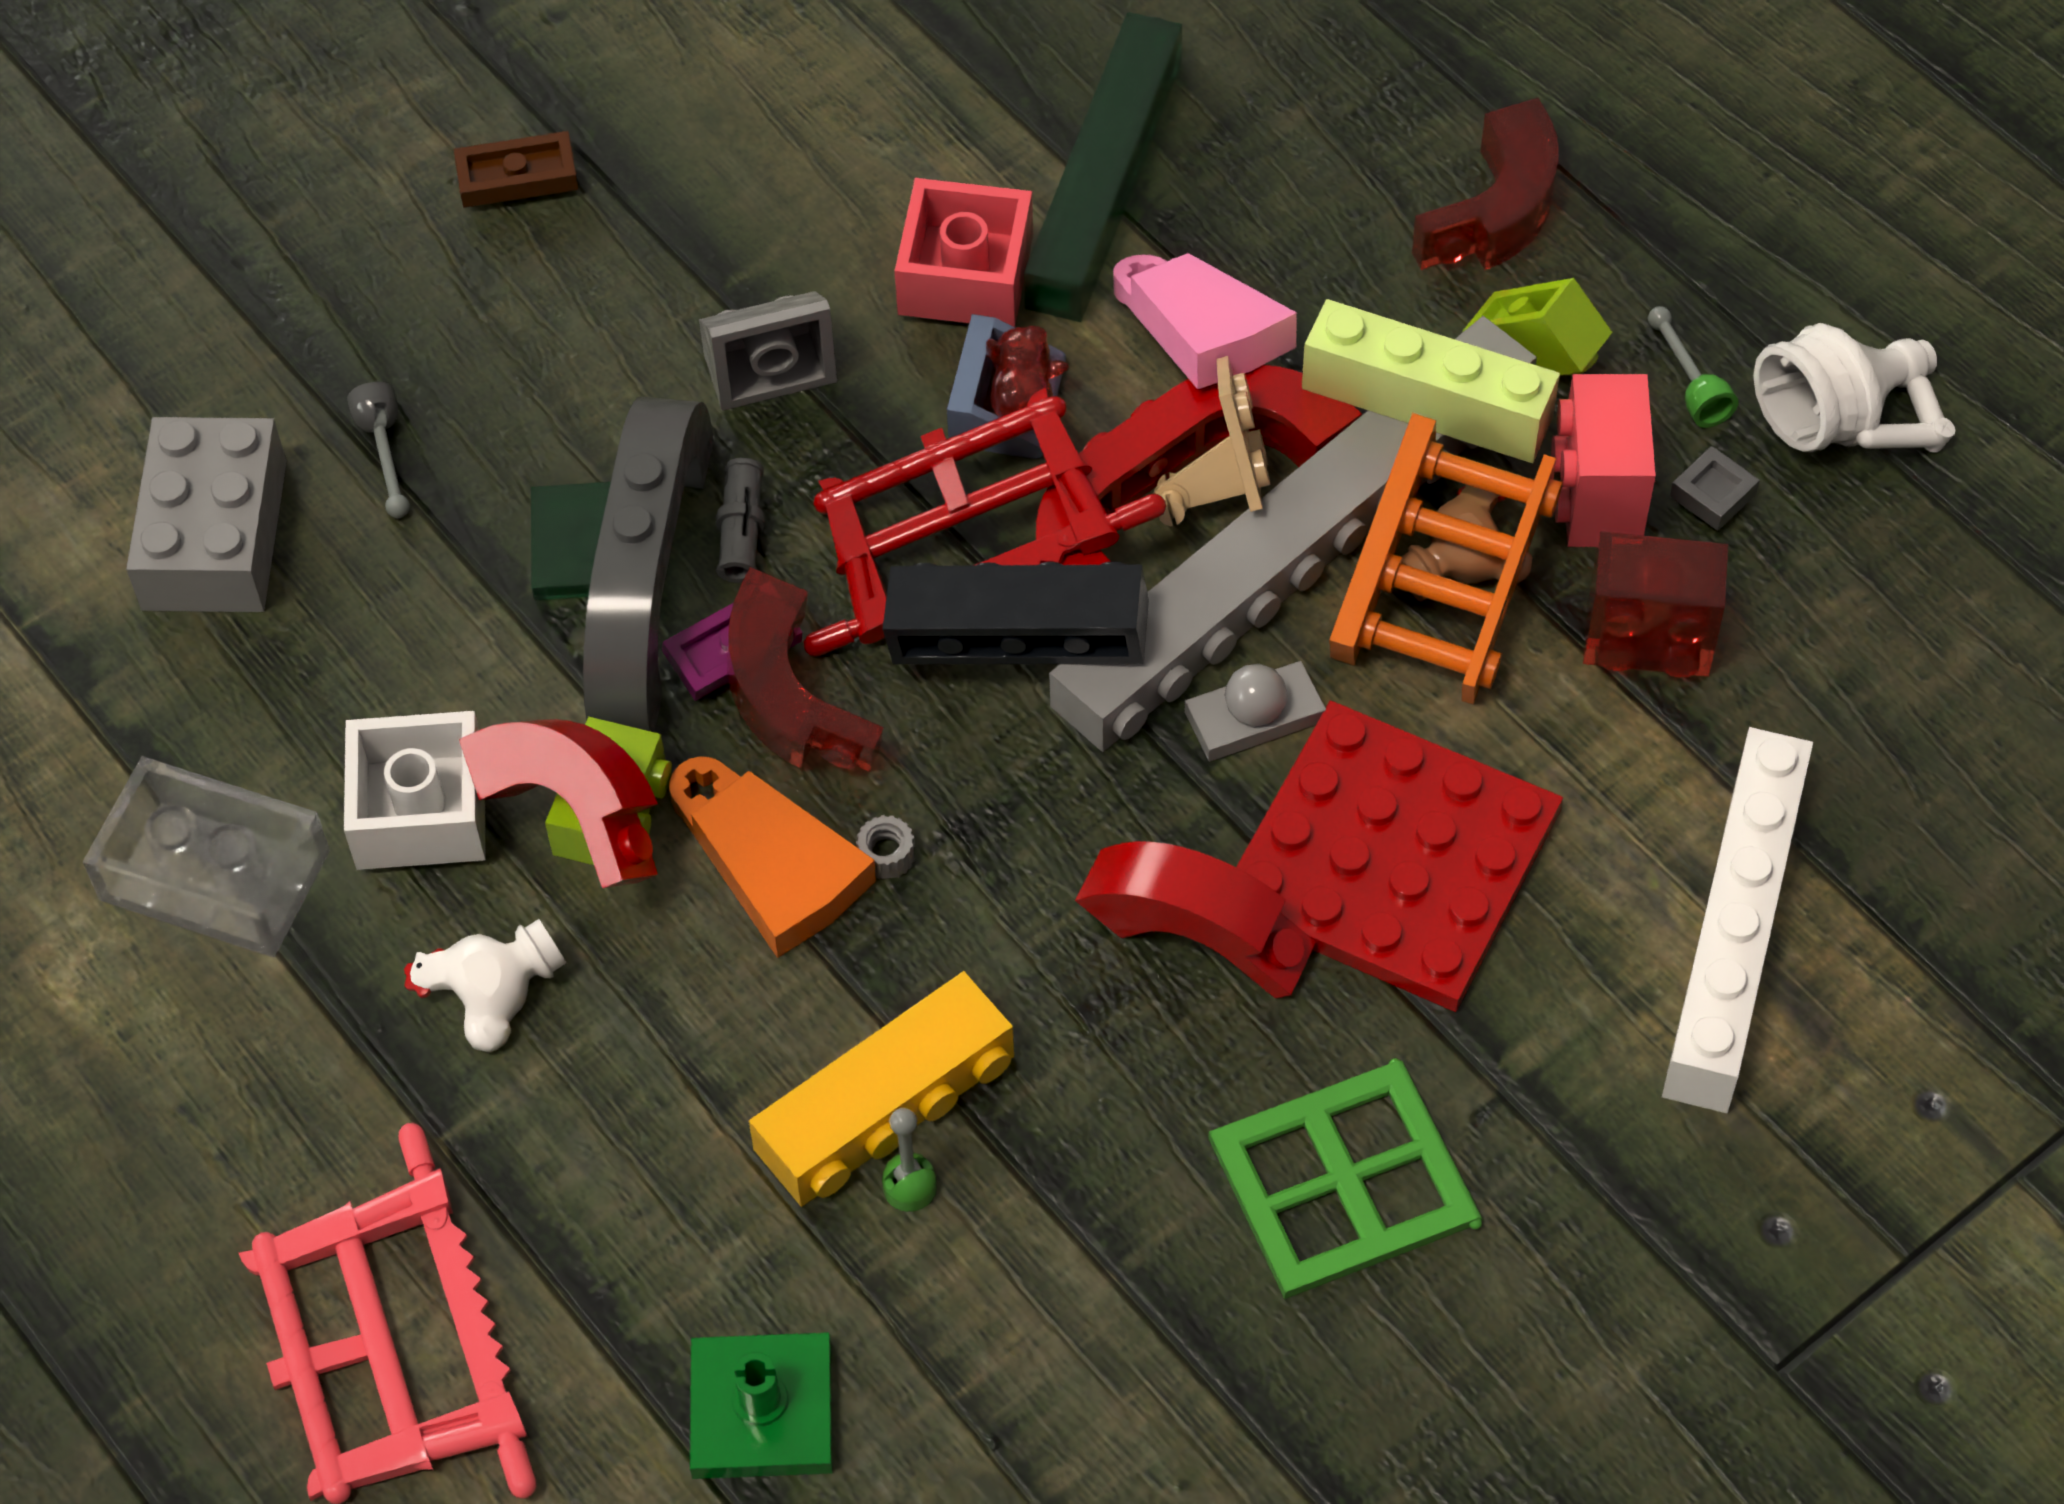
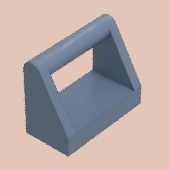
(972, 383)

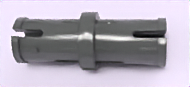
(740, 519)

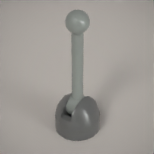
(376, 410)

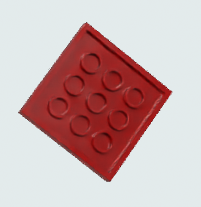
(1399, 852)

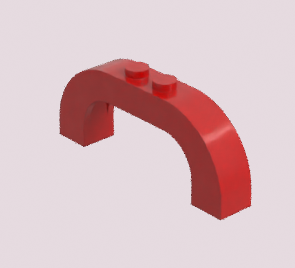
(1184, 425)

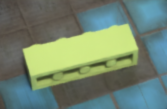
(1412, 370)

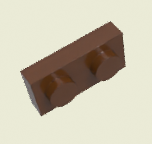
(515, 169)

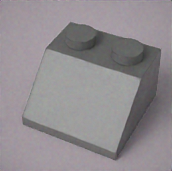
(769, 349)

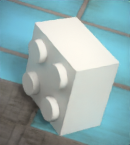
(411, 792)

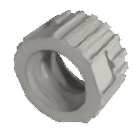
(890, 829)

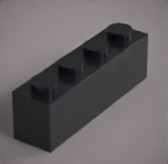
(1016, 614)

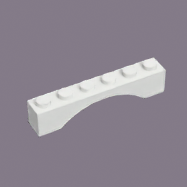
(1737, 921)

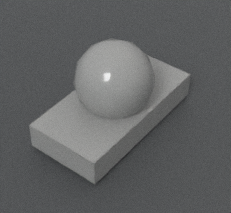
(1254, 709)

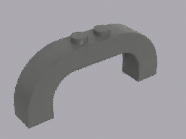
(659, 453)

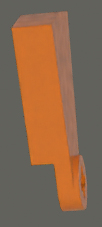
(770, 852)

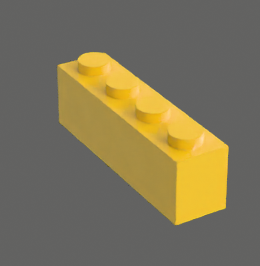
(912, 1063)

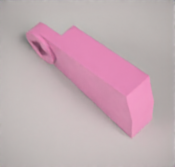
(1204, 315)

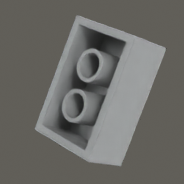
(207, 514)

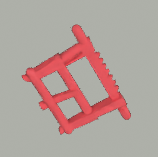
(411, 1444)

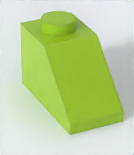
(1551, 322)

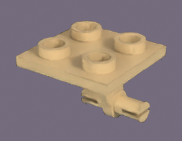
(1230, 467)

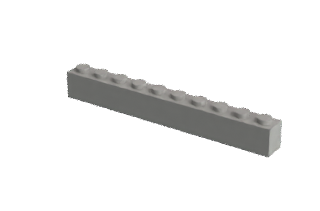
(1250, 570)

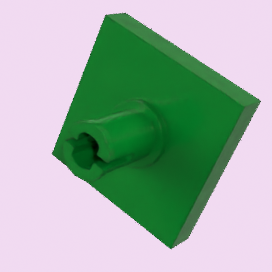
(761, 1406)

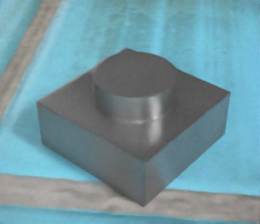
(1714, 488)

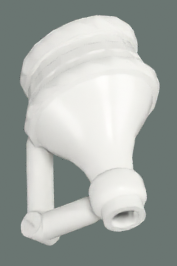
(1835, 389)

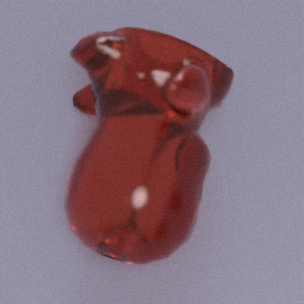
(1021, 367)

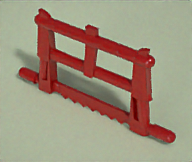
(856, 553)

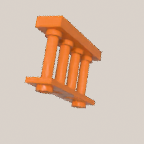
(1404, 514)

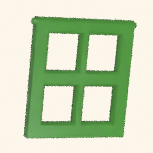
(1345, 1177)

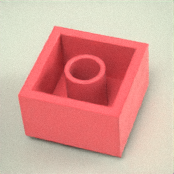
(963, 251)
(1604, 457)

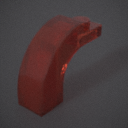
(1506, 218)
(768, 693)

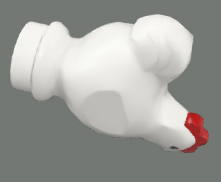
(487, 978)

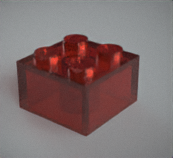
(1655, 604)

